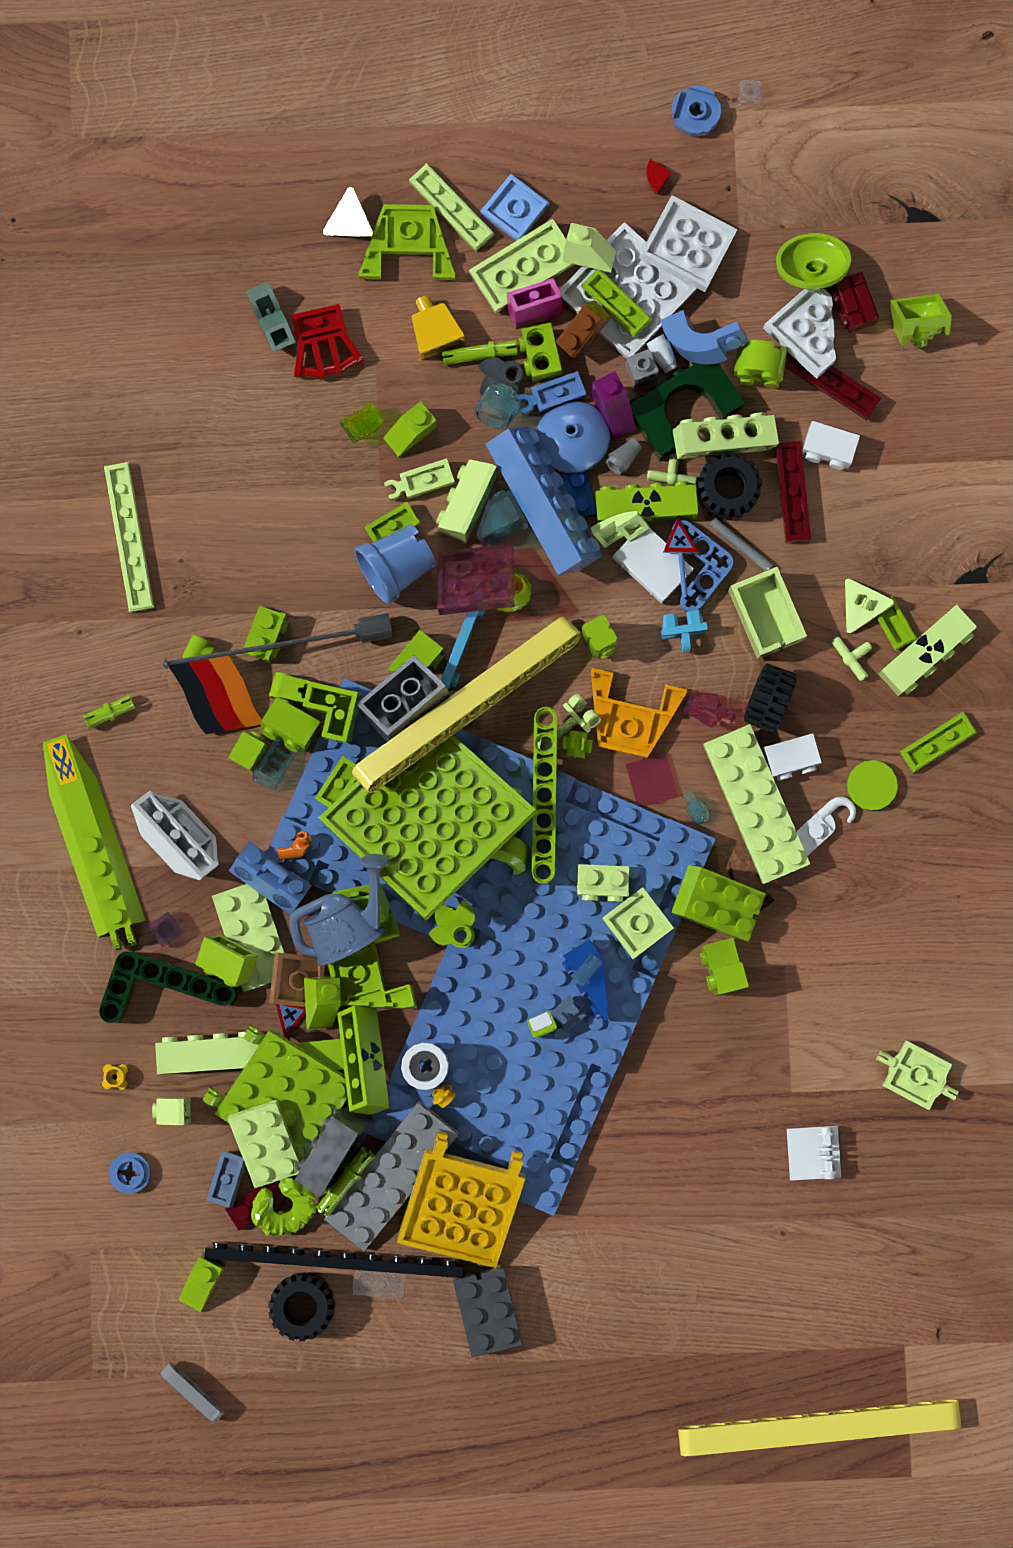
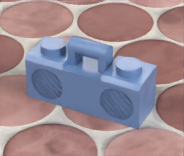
(269, 878)

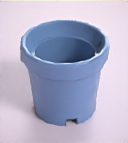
(394, 562)

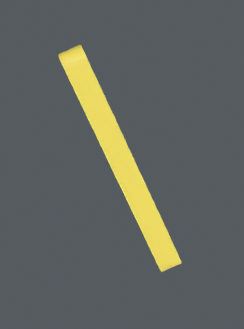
(466, 704)
(819, 1427)

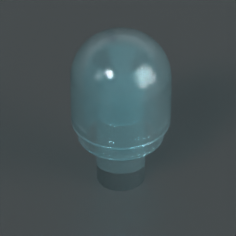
(696, 808)

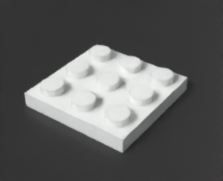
(688, 243)

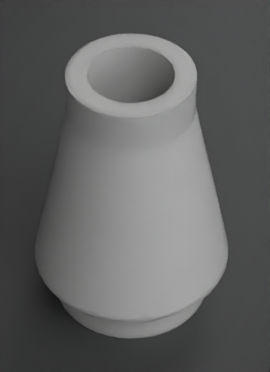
(622, 457)

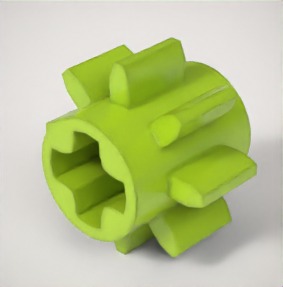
(577, 744)

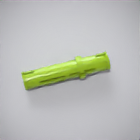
(480, 352)
(351, 1173)

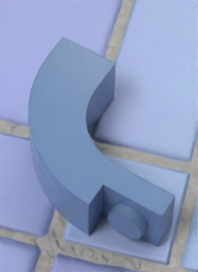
(699, 347)

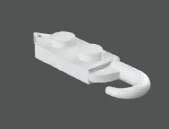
(822, 824)

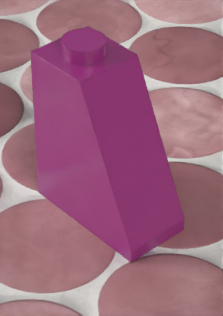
(613, 404)

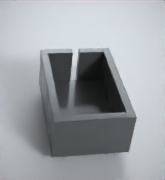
(487, 1311)

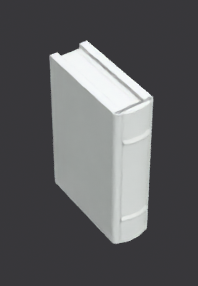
(650, 566)

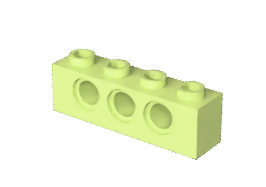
(691, 446)

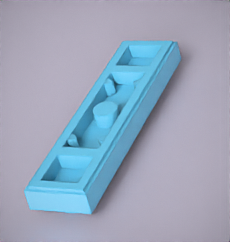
(450, 675)

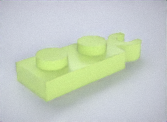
(422, 480)

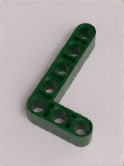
(163, 979)

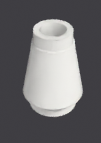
(662, 353)

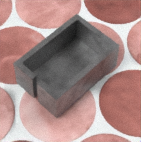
(332, 1150)

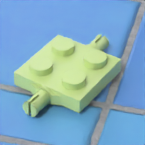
(917, 1075)

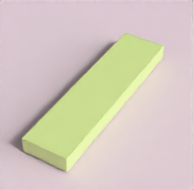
(451, 207)

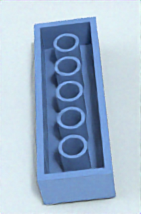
(544, 499)

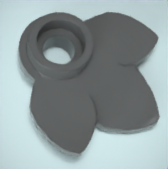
(496, 372)

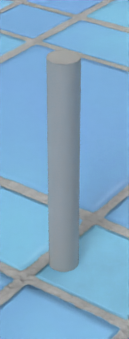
(741, 544)

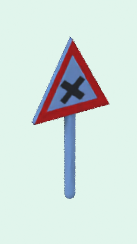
(680, 543)
(289, 1017)

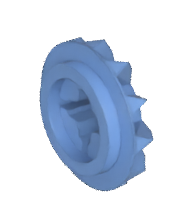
(120, 1180)

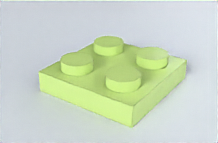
(637, 923)

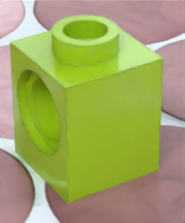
(248, 750)

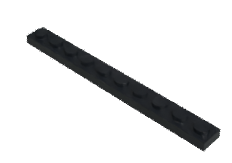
(323, 1259)

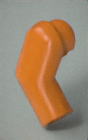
(298, 847)

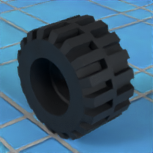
(734, 466)
(770, 698)
(285, 1322)

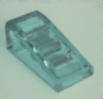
(265, 780)

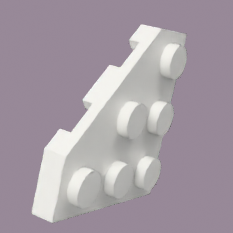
(806, 330)

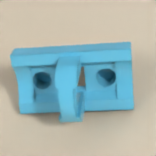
(694, 627)

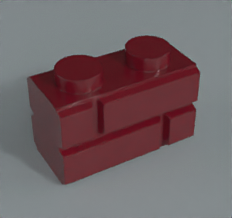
(854, 303)

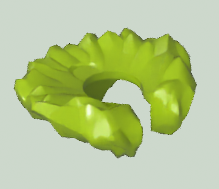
(289, 1220)

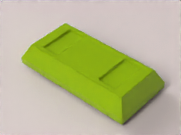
(896, 626)

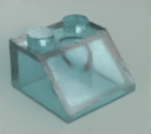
(500, 519)

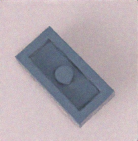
(226, 1179)

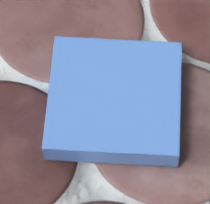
(514, 208)

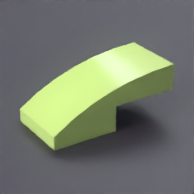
(625, 524)

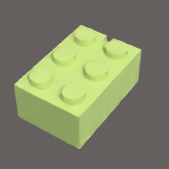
(767, 613)

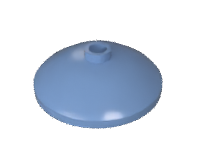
(578, 450)

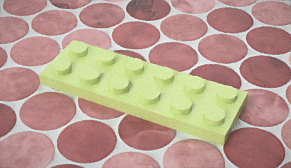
(756, 804)

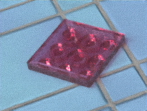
(475, 579)

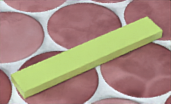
(129, 537)

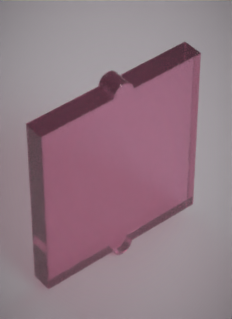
(651, 780)

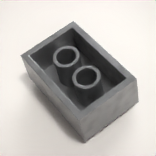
(402, 698)

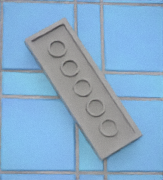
(388, 1177)

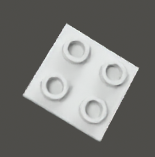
(813, 1153)

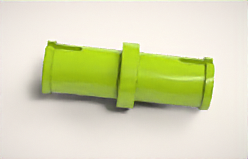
(109, 711)

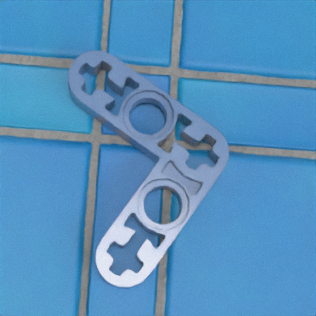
(710, 568)

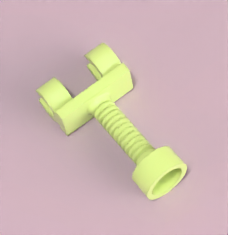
(588, 721)

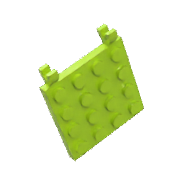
(298, 1080)

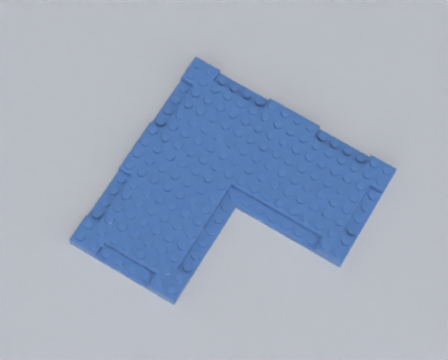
(506, 1083)

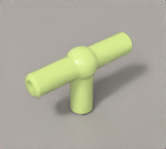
(671, 476)
(850, 658)

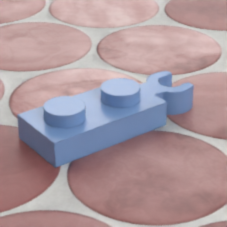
(554, 393)

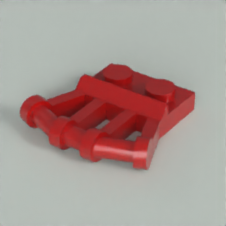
(319, 327)

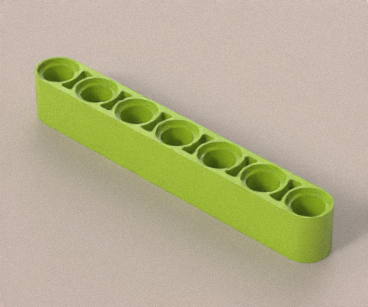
(549, 783)

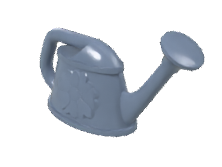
(340, 924)

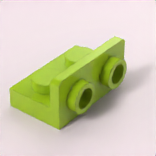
(267, 629)

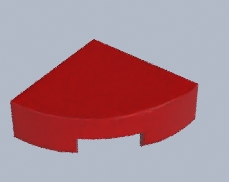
(656, 176)

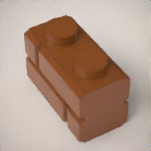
(583, 329)

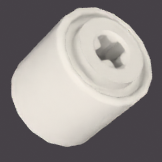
(411, 1066)

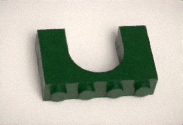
(702, 378)

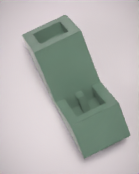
(270, 316)

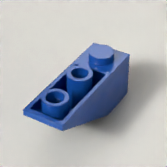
(596, 988)

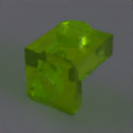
(362, 423)

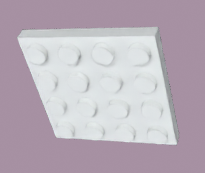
(647, 285)

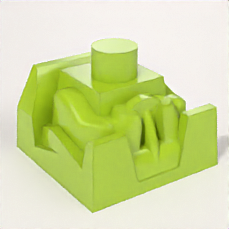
(919, 319)

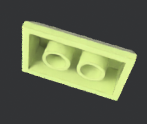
(467, 500)

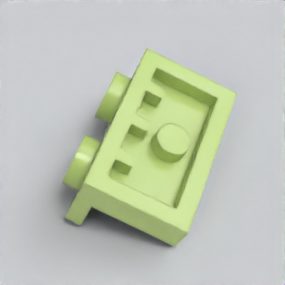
(603, 881)

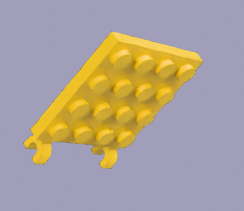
(461, 1205)

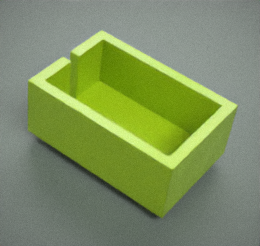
(718, 903)

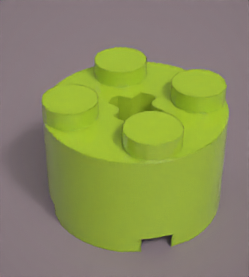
(760, 363)

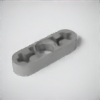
(192, 1392)

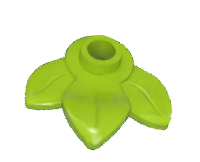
(451, 922)

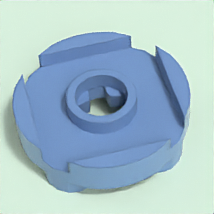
(688, 99)

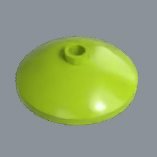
(813, 261)

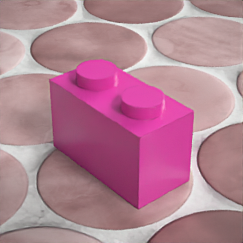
(534, 303)

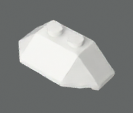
(176, 834)

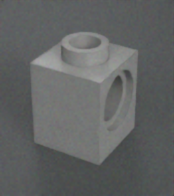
(641, 368)

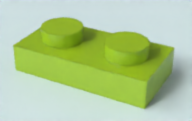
(392, 522)

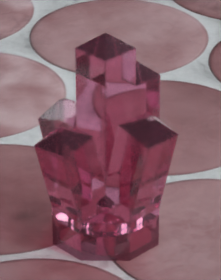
(707, 709)

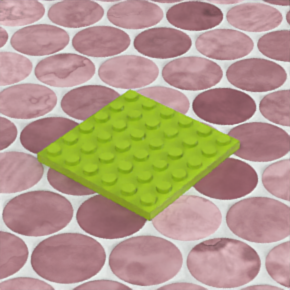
(431, 823)

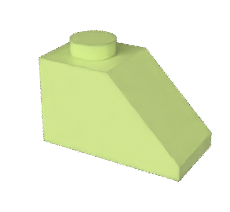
(588, 248)
(172, 1111)

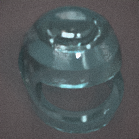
(499, 401)

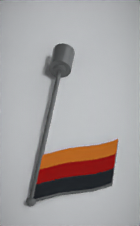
(218, 690)

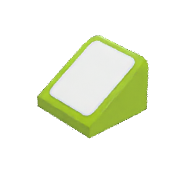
(541, 1024)

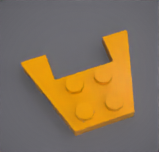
(629, 726)

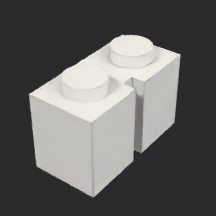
(830, 445)
(792, 756)

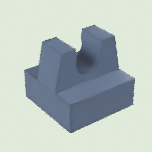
(568, 1013)

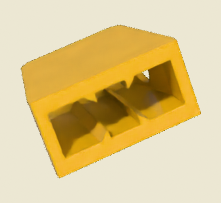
(435, 328)

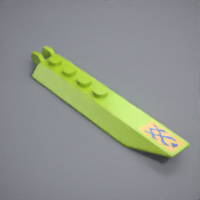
(91, 841)

